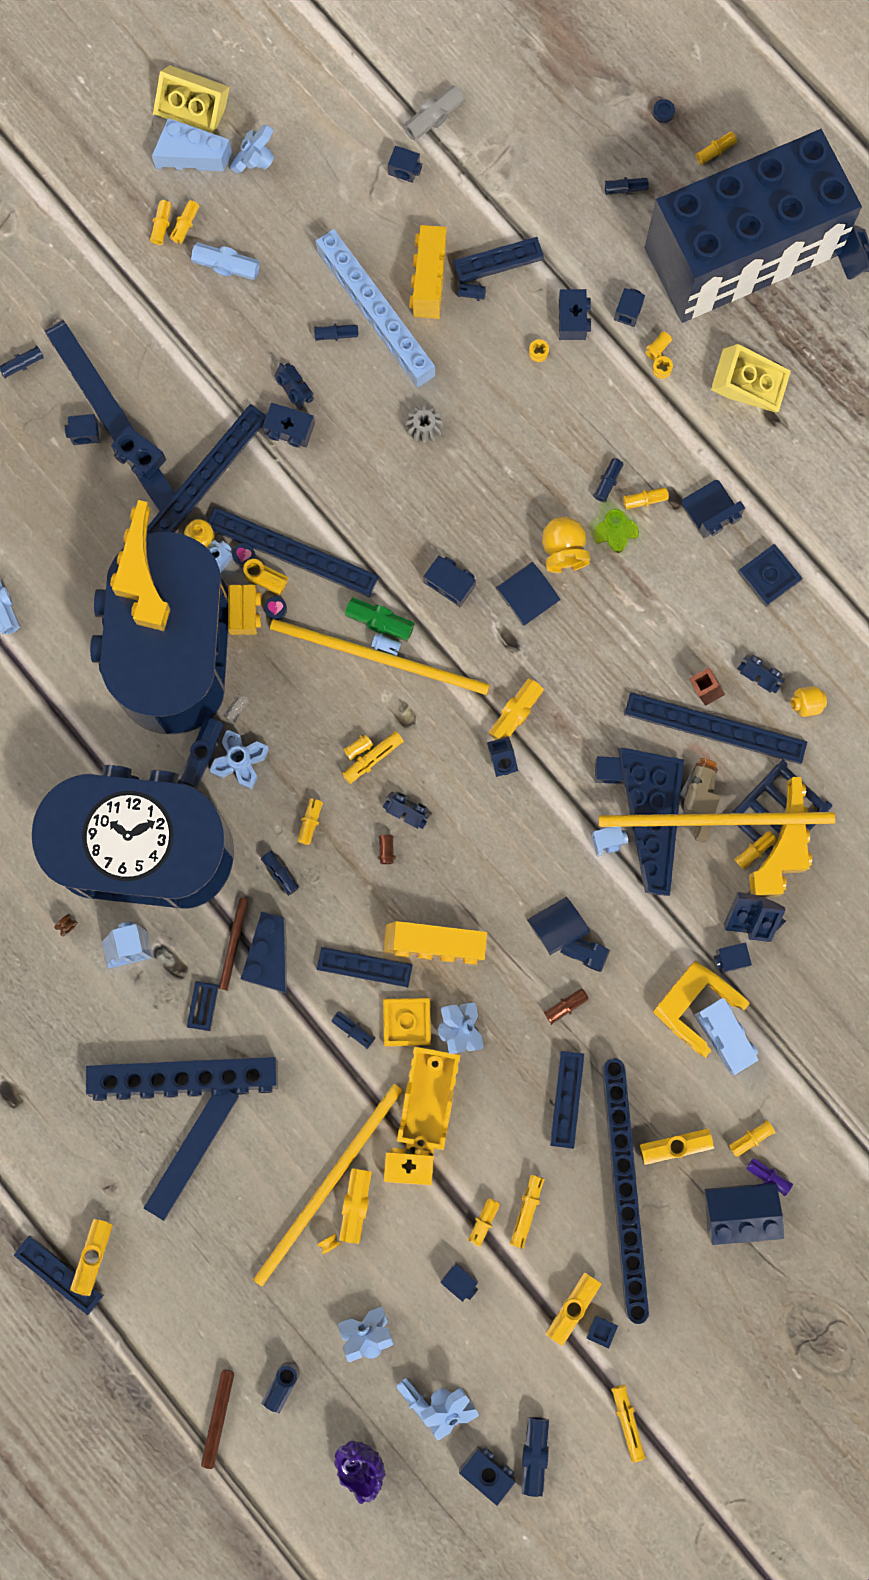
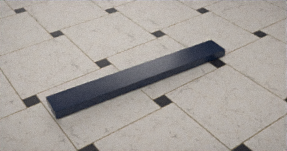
(208, 471)
(293, 552)
(715, 728)

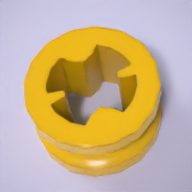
(538, 344)
(665, 361)
(328, 1244)

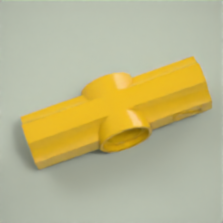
(516, 710)
(691, 1143)
(355, 1206)
(87, 1272)
(563, 1322)

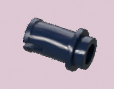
(472, 291)

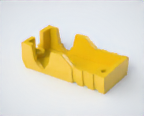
(428, 1099)

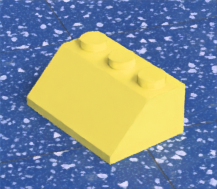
(190, 99)

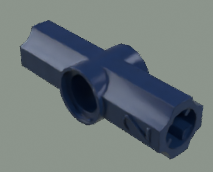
(206, 738)
(535, 1456)

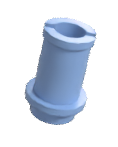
(386, 644)

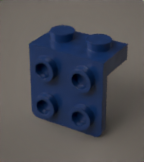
(712, 509)

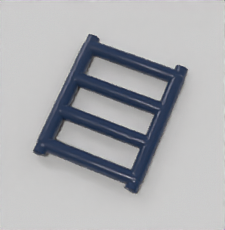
(766, 785)

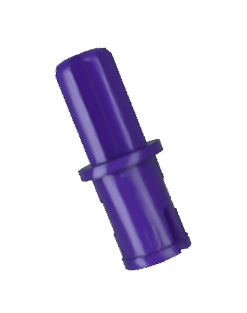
(769, 1176)

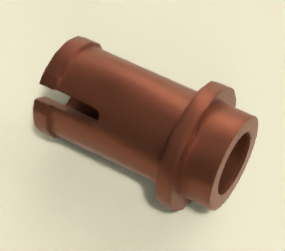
(386, 849)

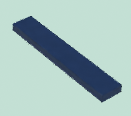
(190, 1154)

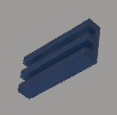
(199, 1026)

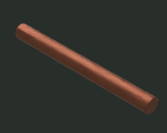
(233, 944)

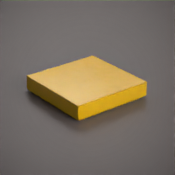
(407, 1022)

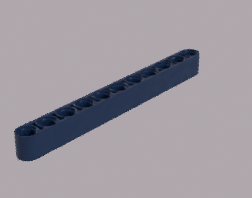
(103, 402)
(631, 1200)

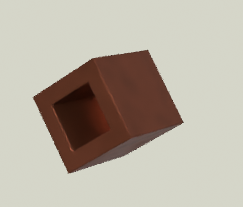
(707, 686)

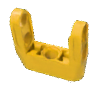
(684, 993)

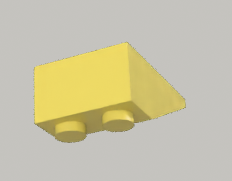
(750, 378)

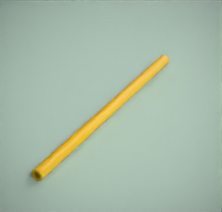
(379, 656)
(717, 819)
(327, 1185)

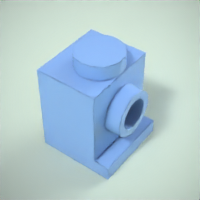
(224, 557)
(609, 840)

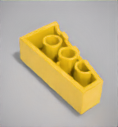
(429, 271)
(435, 941)

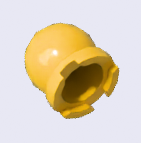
(564, 543)

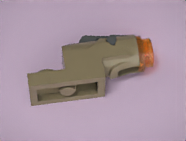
(698, 794)

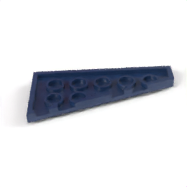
(653, 788)

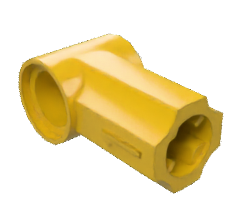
(266, 578)

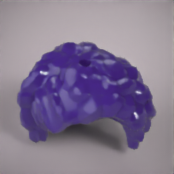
(360, 1470)

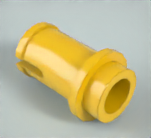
(656, 348)
(358, 747)

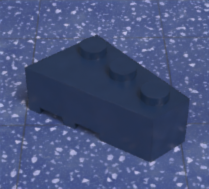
(267, 955)

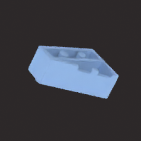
(190, 147)
(126, 945)
(727, 1036)

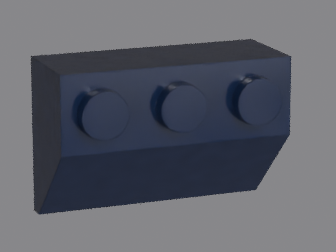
(744, 1214)

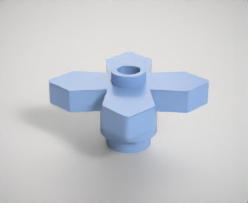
(254, 151)
(227, 764)
(459, 1028)
(366, 1337)
(447, 1411)

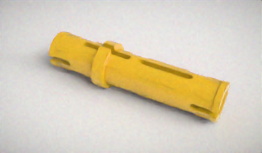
(372, 757)
(527, 1210)
(631, 1433)

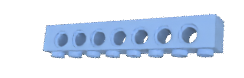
(375, 308)

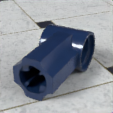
(589, 954)
(280, 1388)

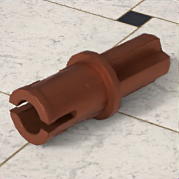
(566, 1006)

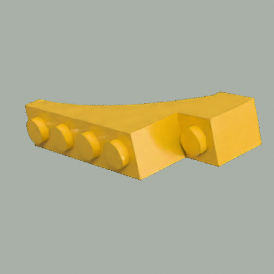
(133, 574)
(789, 852)

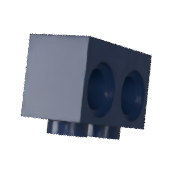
(141, 450)

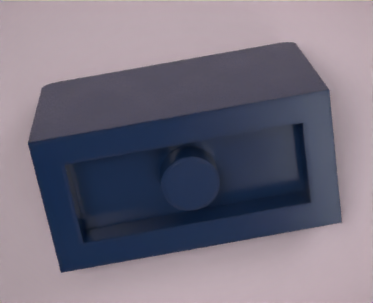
(855, 253)

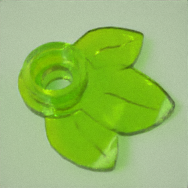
(616, 534)

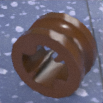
(66, 925)

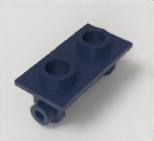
(287, 377)
(769, 676)
(415, 812)

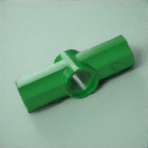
(379, 619)

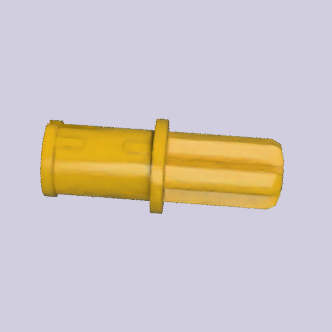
(716, 148)
(161, 222)
(184, 222)
(645, 498)
(310, 821)
(755, 850)
(751, 1138)
(484, 1222)

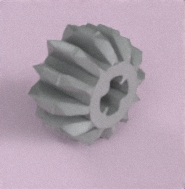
(422, 416)

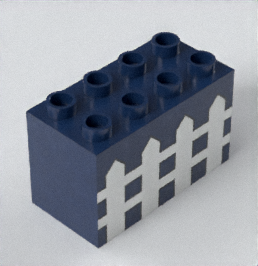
(751, 225)

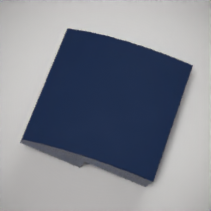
(528, 593)
(754, 916)
(558, 925)

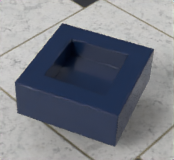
(601, 1331)

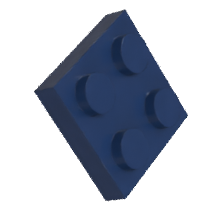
(770, 575)

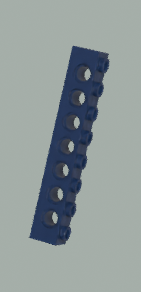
(99, 1074)

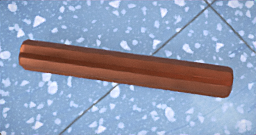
(217, 1419)

